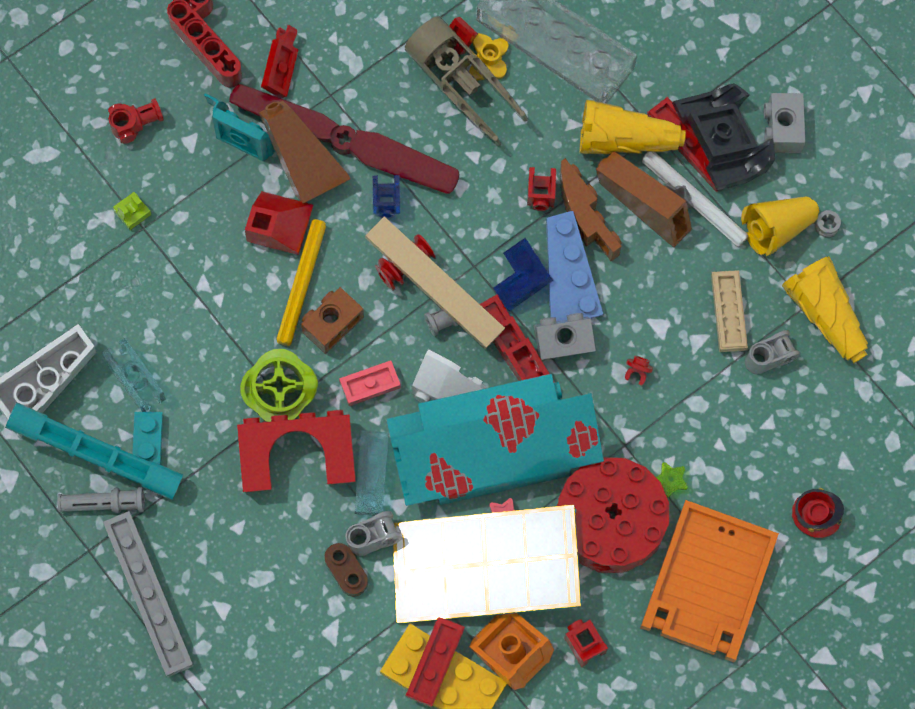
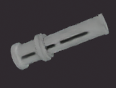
(116, 500)

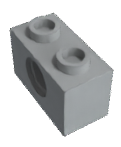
(791, 109)
(579, 342)

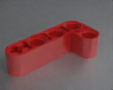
(206, 42)

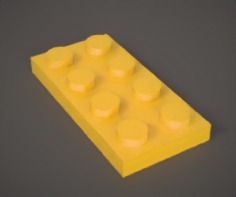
(465, 682)

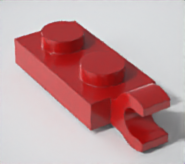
(280, 62)

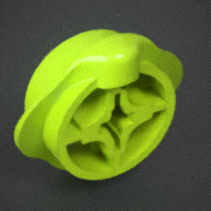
(278, 358)

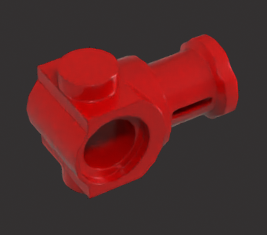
(135, 117)

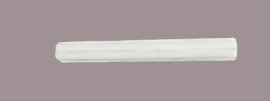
(700, 202)

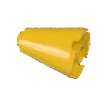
(777, 222)

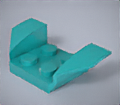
(239, 134)

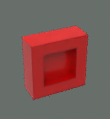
(464, 31)

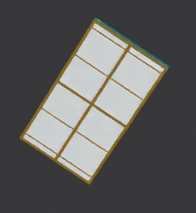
(487, 564)

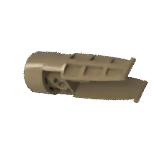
(435, 43)

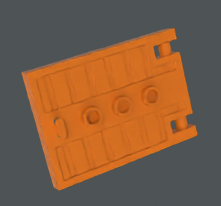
(710, 580)

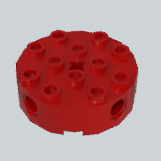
(639, 510)

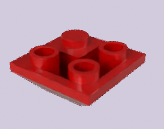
(278, 222)

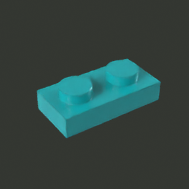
(148, 436)

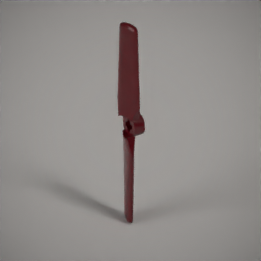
(368, 147)

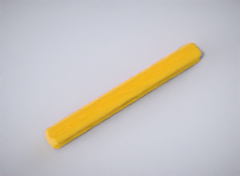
(301, 282)

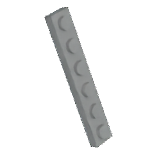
(148, 594)

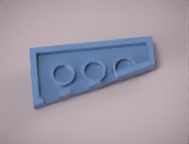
(568, 265)

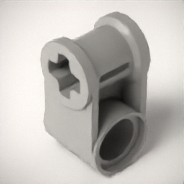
(776, 351)
(375, 534)

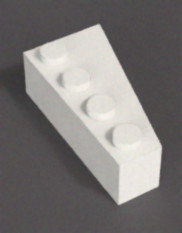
(46, 373)

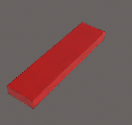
(692, 149)

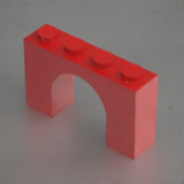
(258, 439)

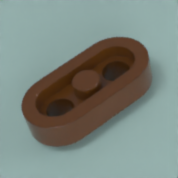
(346, 568)

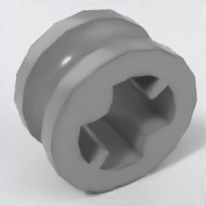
(831, 215)

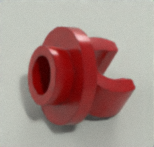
(638, 365)

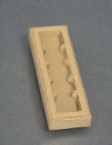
(729, 311)

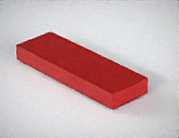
(435, 662)

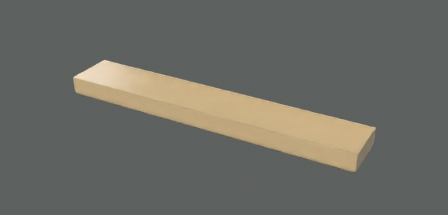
(434, 282)

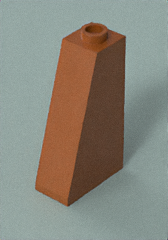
(303, 157)
(646, 198)

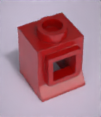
(541, 201)
(585, 653)

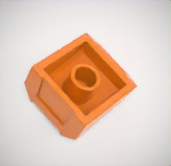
(512, 649)

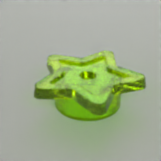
(677, 474)

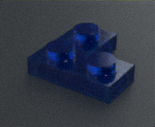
(528, 278)

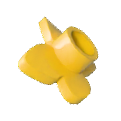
(491, 54)

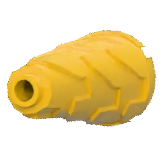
(613, 129)
(827, 306)

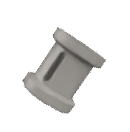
(438, 321)

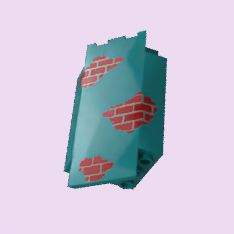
(493, 441)

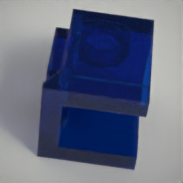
(386, 209)

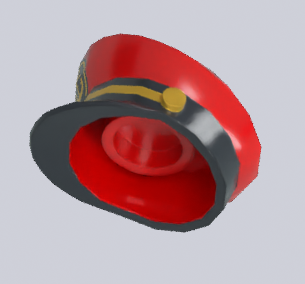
(818, 513)

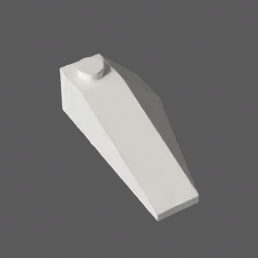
(441, 379)

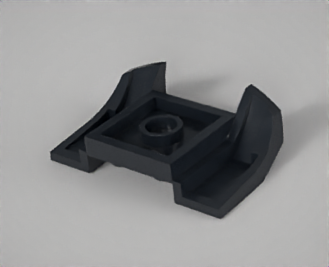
(725, 136)

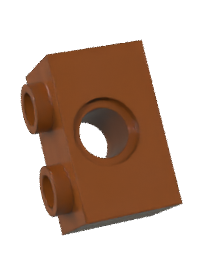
(326, 334)

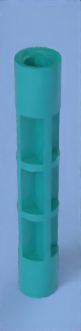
(76, 443)

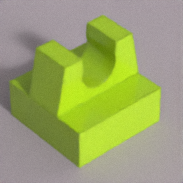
(132, 210)

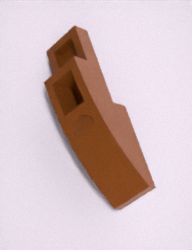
(583, 201)

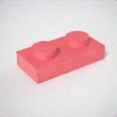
(370, 383)

